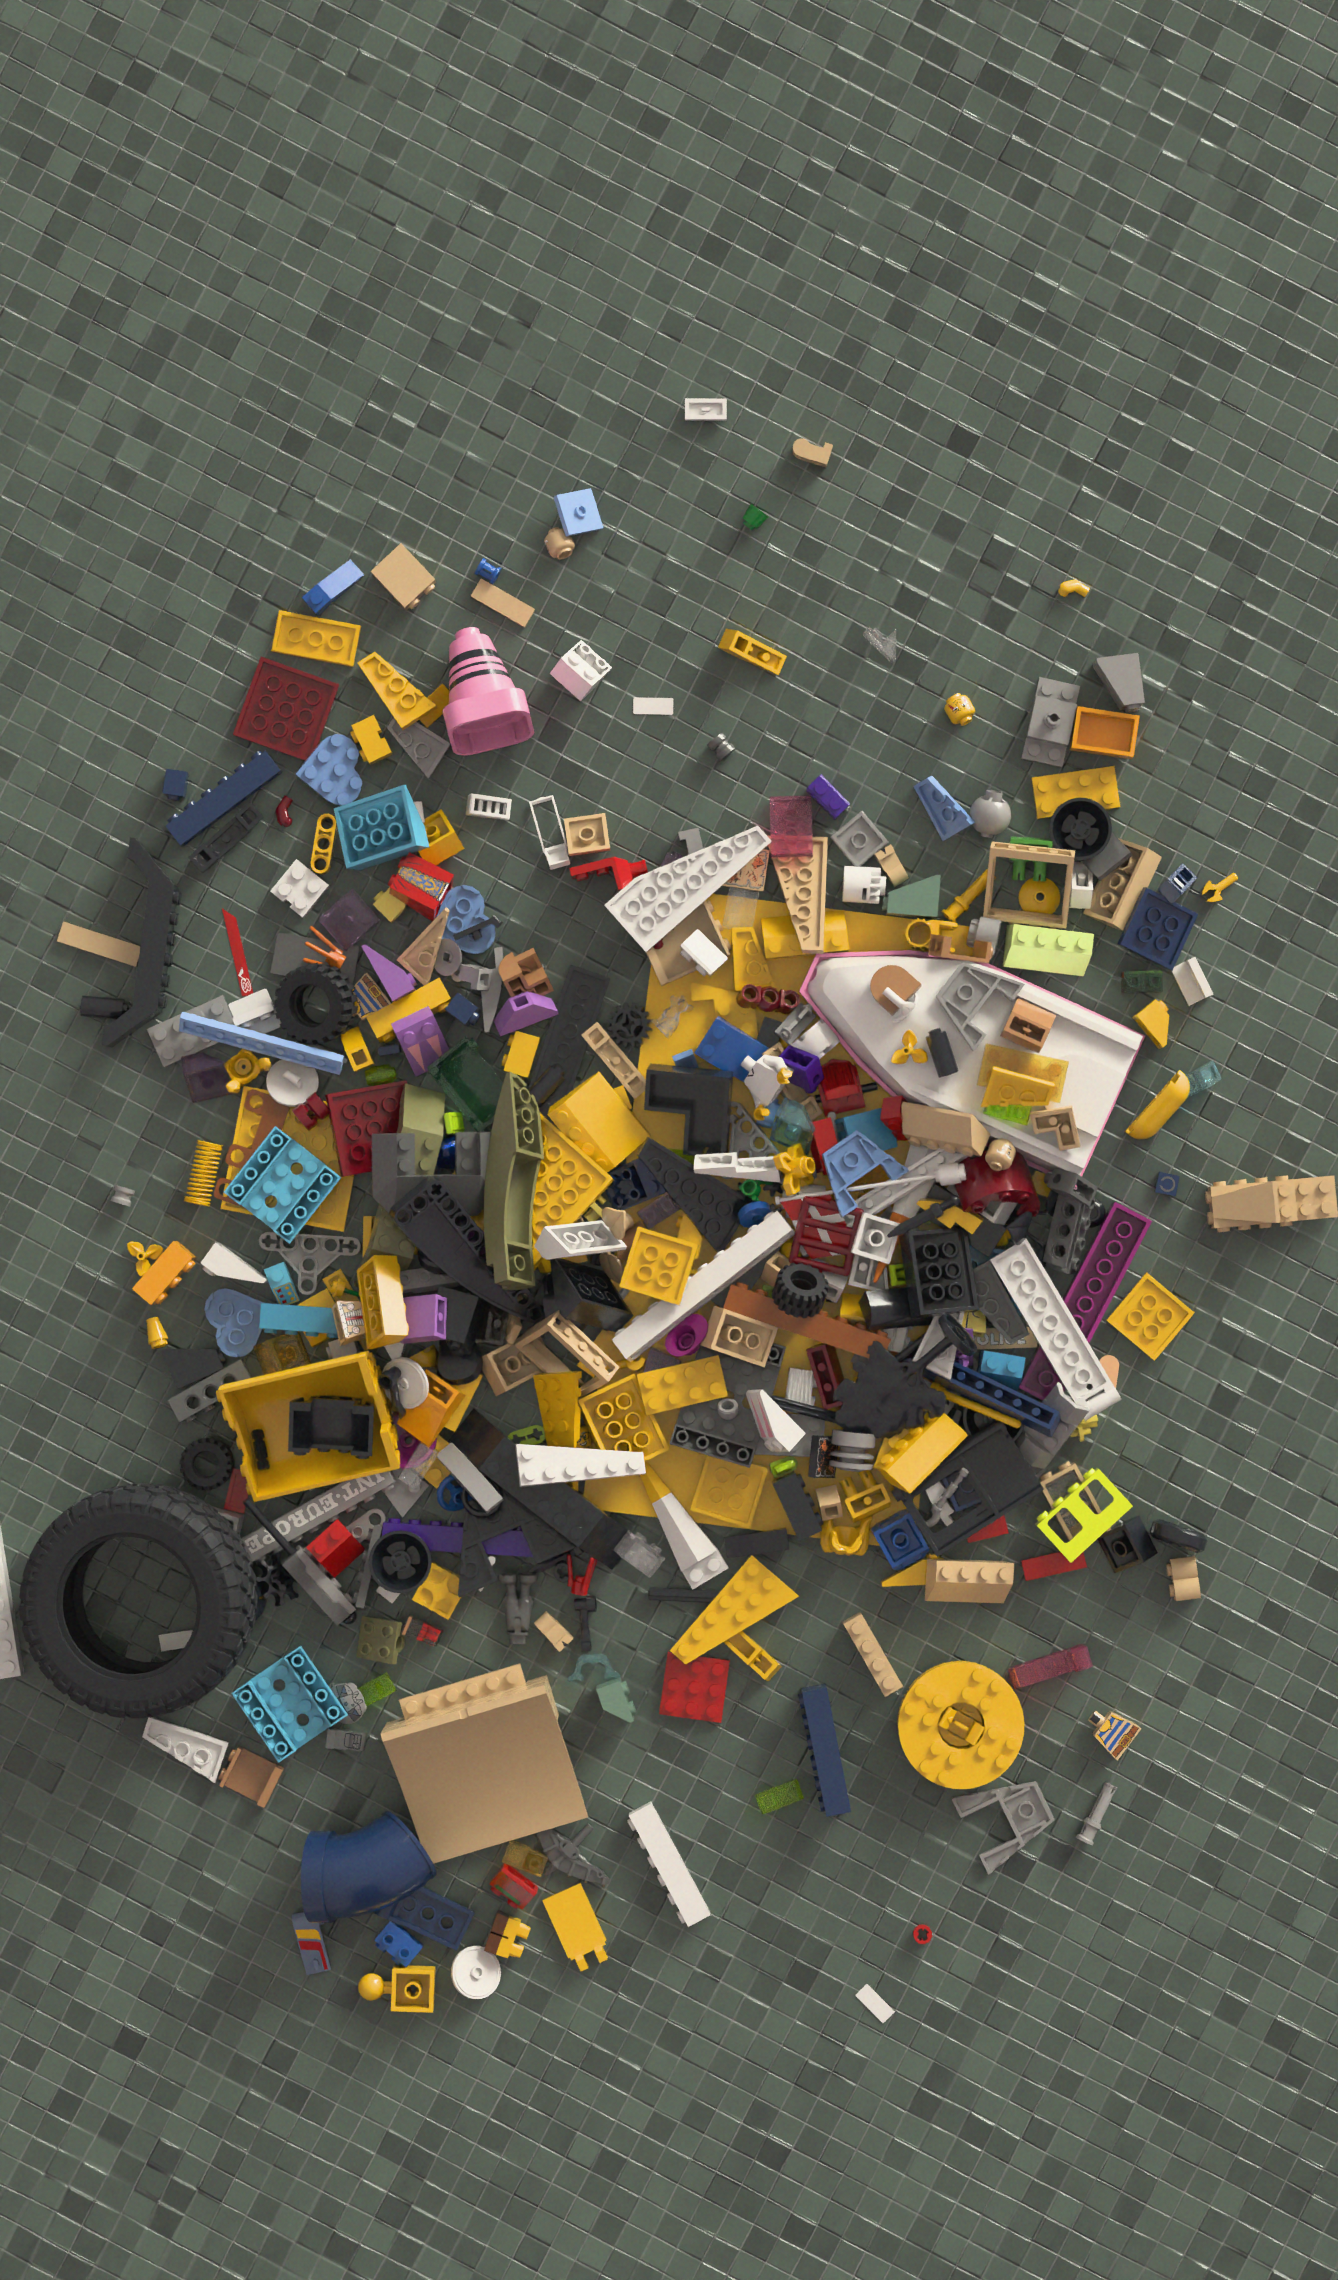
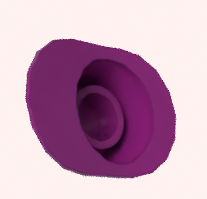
(687, 1336)

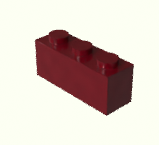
(826, 1372)

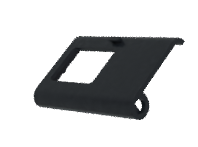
(996, 1474)

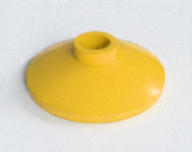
(1028, 899)

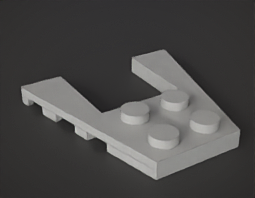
(1024, 1809)

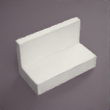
(1191, 981)

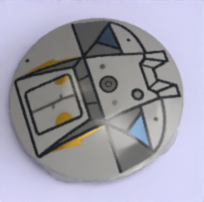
(351, 1700)

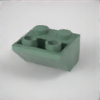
(614, 1699)

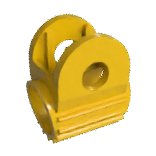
(936, 928)

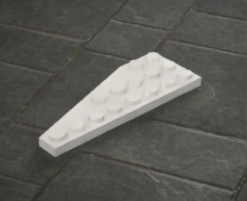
(667, 895)

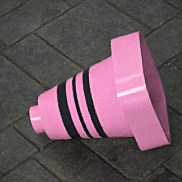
(483, 702)

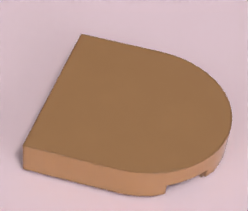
(896, 979)

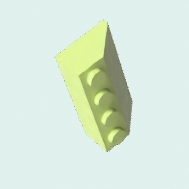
(1047, 949)

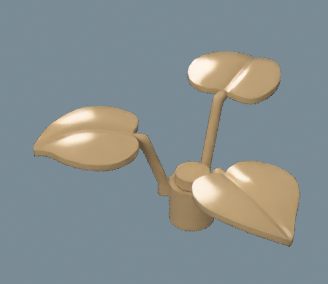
(618, 1224)

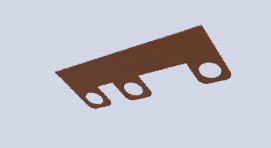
(272, 1115)

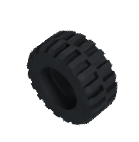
(291, 1007)

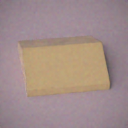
(587, 834)

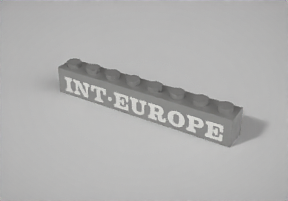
(316, 1511)

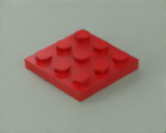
(694, 1688)

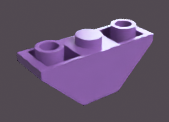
(523, 1011)

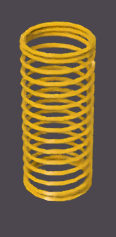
(198, 1200)

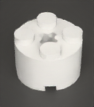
(817, 1039)

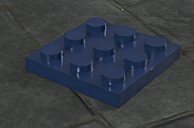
(1157, 929)

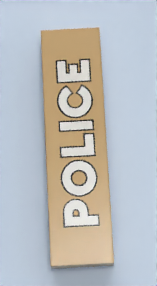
(995, 1340)

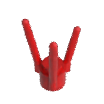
(581, 1583)

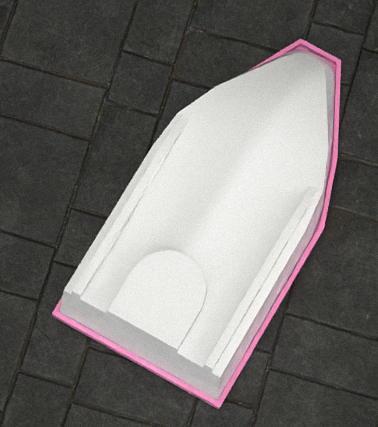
(1095, 1046)

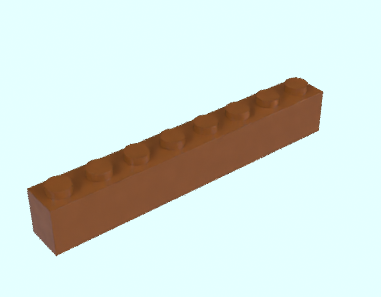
(819, 1327)

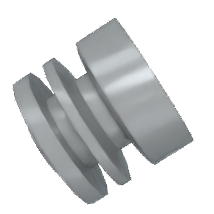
(852, 1450)

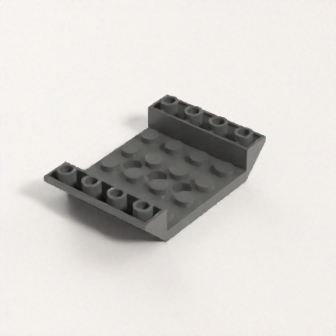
(733, 1440)

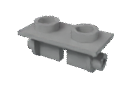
(795, 1023)

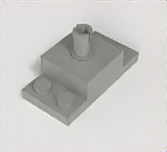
(1050, 722)

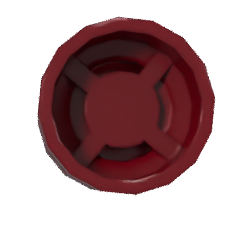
(318, 1107)

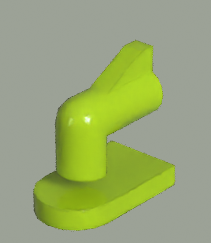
(783, 1466)

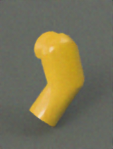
(1073, 586)

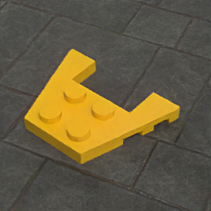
(727, 1008)

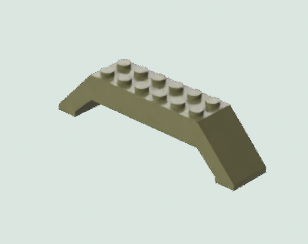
(419, 1114)

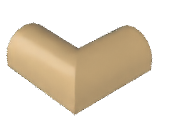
(1058, 1120)

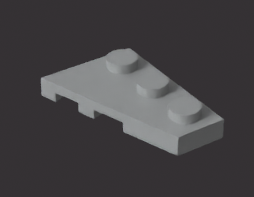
(421, 745)

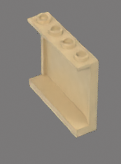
(668, 961)

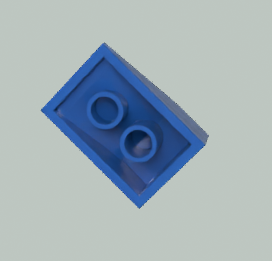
(728, 1047)

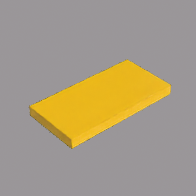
(316, 638)

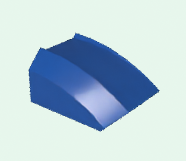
(900, 1540)

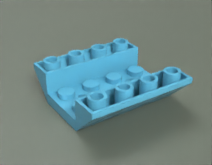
(270, 1174)
(276, 1712)

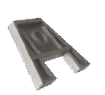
(967, 992)

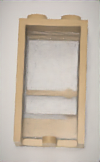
(1057, 1485)

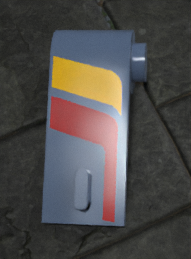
(311, 1944)

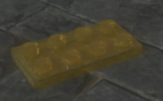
(1024, 1063)

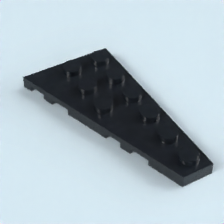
(701, 1197)

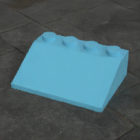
(380, 828)

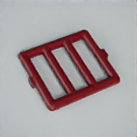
(800, 1240)

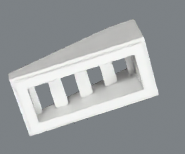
(471, 812)

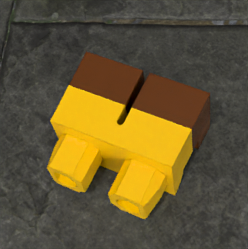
(503, 1935)

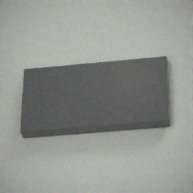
(291, 951)

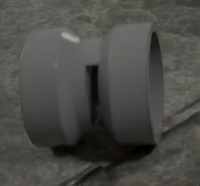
(721, 746)

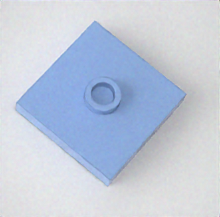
(578, 512)

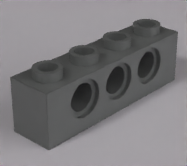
(180, 1402)

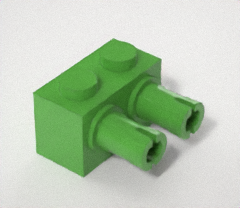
(1020, 864)

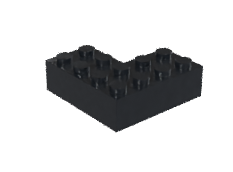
(698, 1094)

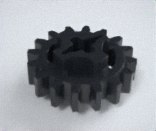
(621, 1026)

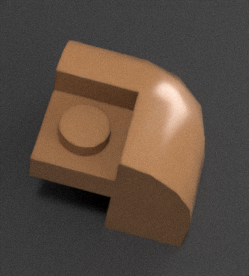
(524, 974)

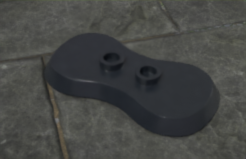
(457, 1368)

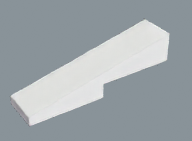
(730, 1166)

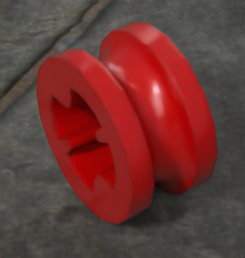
(928, 1934)

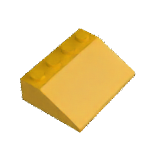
(598, 1122)
(619, 1420)

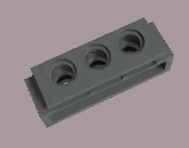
(1067, 1235)

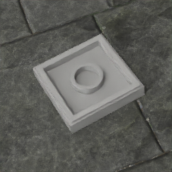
(859, 839)

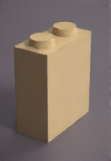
(404, 577)

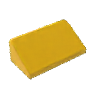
(441, 699)

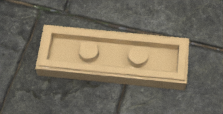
(502, 603)

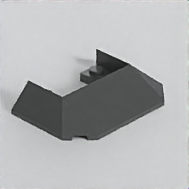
(395, 1170)

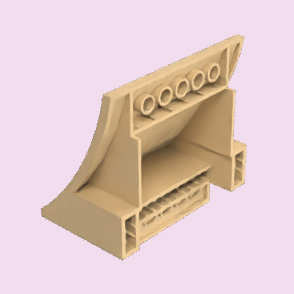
(483, 1763)

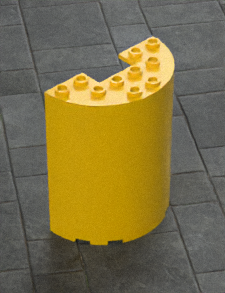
(265, 1404)

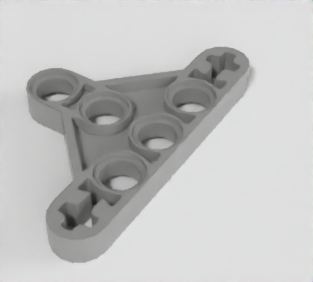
(745, 1141)
(320, 1255)

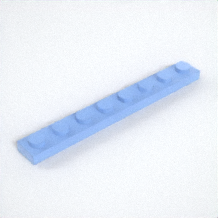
(261, 1043)

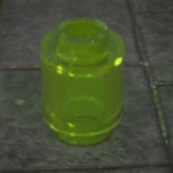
(380, 1075)

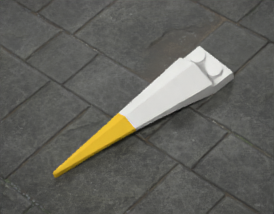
(693, 1550)

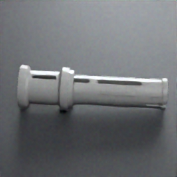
(1092, 1823)

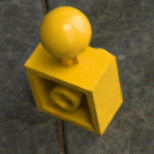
(402, 1999)

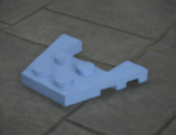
(852, 1160)

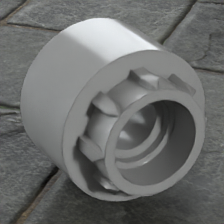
(984, 930)

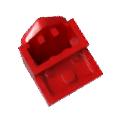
(840, 1087)

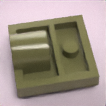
(380, 1640)

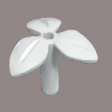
(906, 1007)

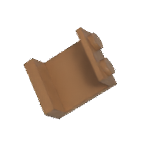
(941, 946)
(251, 1775)

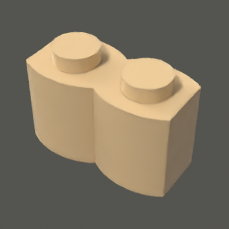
(1184, 1578)

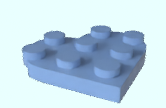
(332, 770)
(467, 910)
(236, 1321)

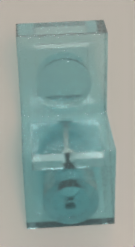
(1203, 1077)

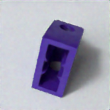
(806, 1068)

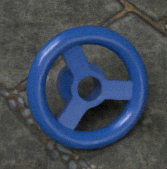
(455, 1492)

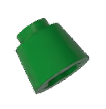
(754, 517)

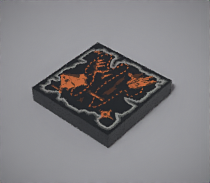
(820, 1457)

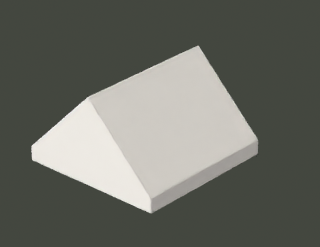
(872, 1238)

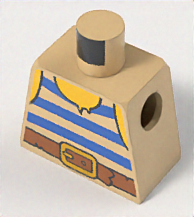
(369, 997)
(1113, 1732)

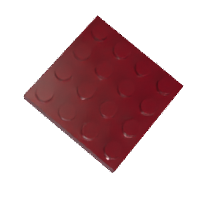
(285, 709)
(356, 1117)

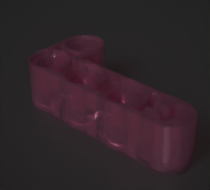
(1049, 1666)

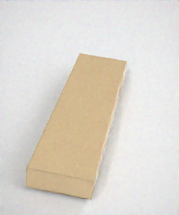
(99, 944)

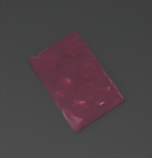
(791, 826)

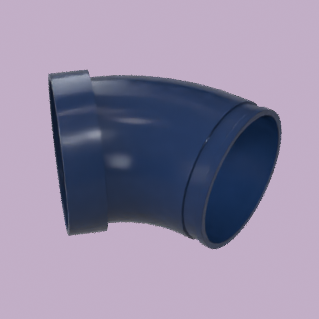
(361, 1869)

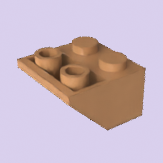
(1028, 1025)

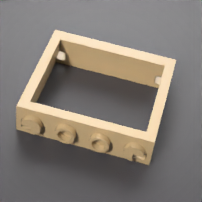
(1036, 854)
(575, 1342)

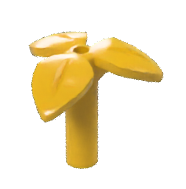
(901, 1055)
(136, 1250)

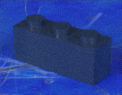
(463, 1010)

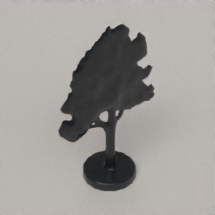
(883, 1400)

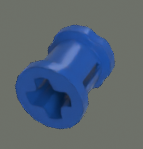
(481, 571)

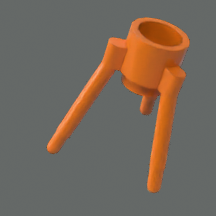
(333, 958)

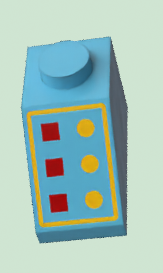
(282, 1284)

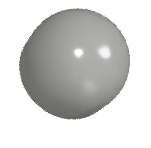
(727, 1414)

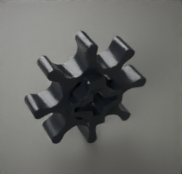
(276, 1587)

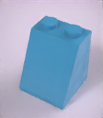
(870, 1126)
(1002, 1367)

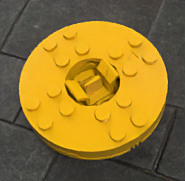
(960, 1725)

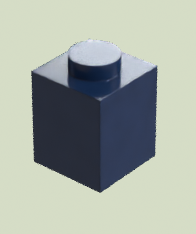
(175, 784)

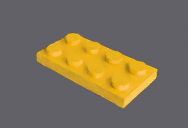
(1055, 789)
(682, 1385)

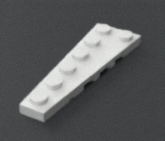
(563, 1464)

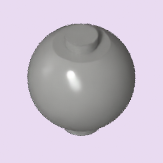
(990, 814)

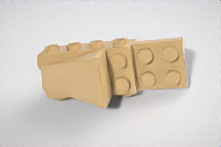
(1270, 1202)

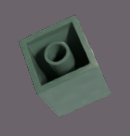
(914, 900)

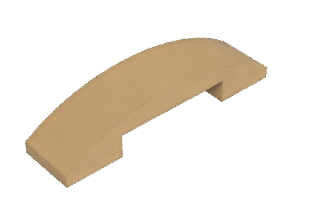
(615, 1059)
(794, 1092)

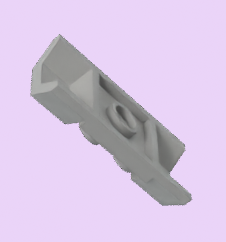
(1041, 1449)

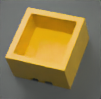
(439, 1591)

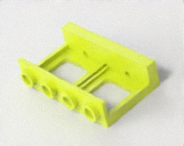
(1092, 1524)

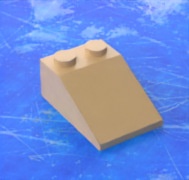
(739, 1336)
(508, 1367)

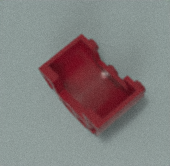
(1004, 1186)

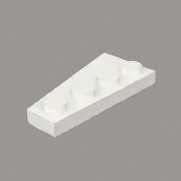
(188, 1746)

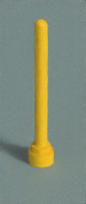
(977, 1407)

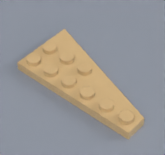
(805, 893)

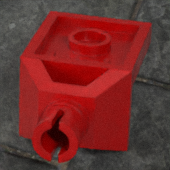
(623, 871)

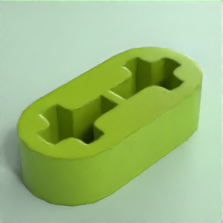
(526, 1431)

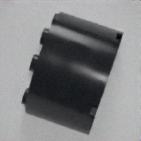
(331, 1423)

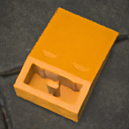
(432, 1415)

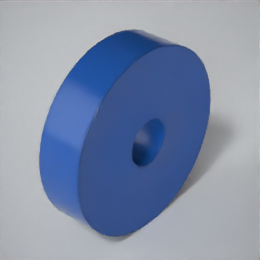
(753, 1213)

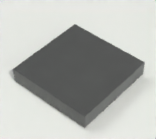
(1109, 859)

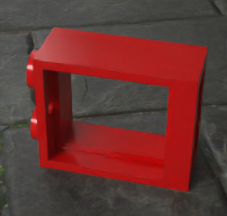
(823, 1140)

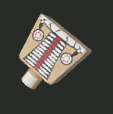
(348, 1321)

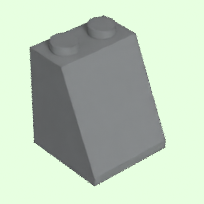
(1122, 679)

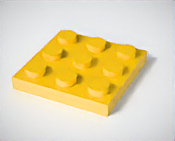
(658, 1266)
(1150, 1316)
(729, 1491)

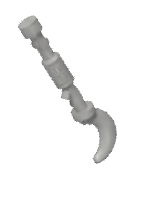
(936, 1507)

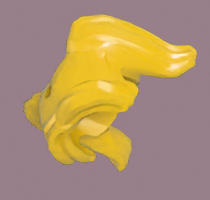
(241, 1076)
(845, 1539)

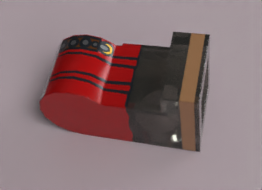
(422, 1631)

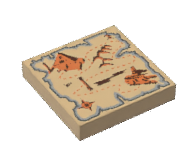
(752, 875)

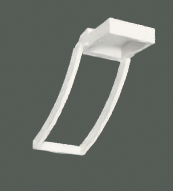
(556, 855)

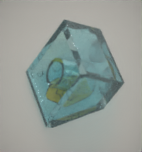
(793, 1125)

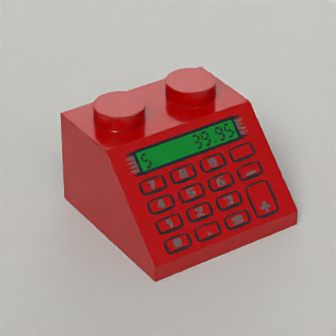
(513, 1886)

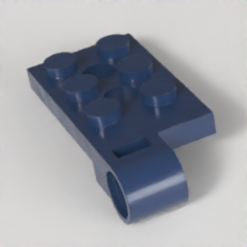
(409, 1914)

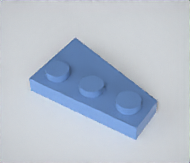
(943, 810)

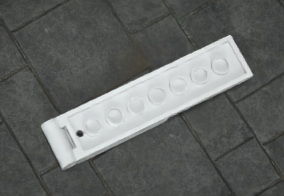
(1055, 1328)

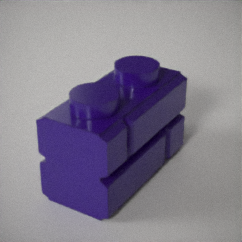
(827, 797)

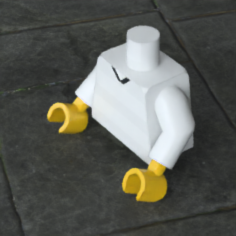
(765, 1081)

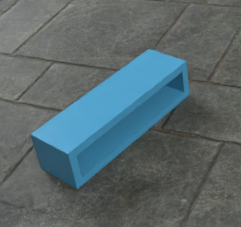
(297, 1318)

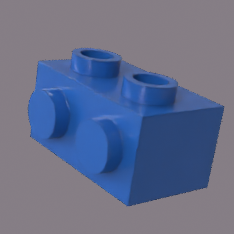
(398, 1943)

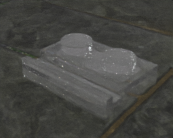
(740, 908)

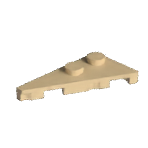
(422, 953)

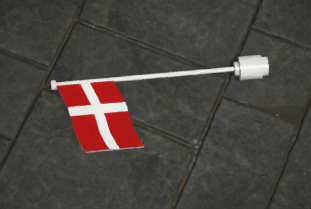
(946, 1174)

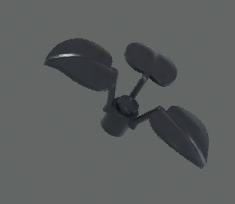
(1019, 1225)

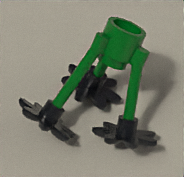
(752, 1189)

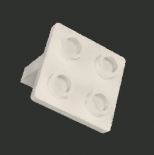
(255, 1012)

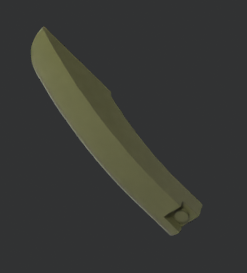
(511, 1185)

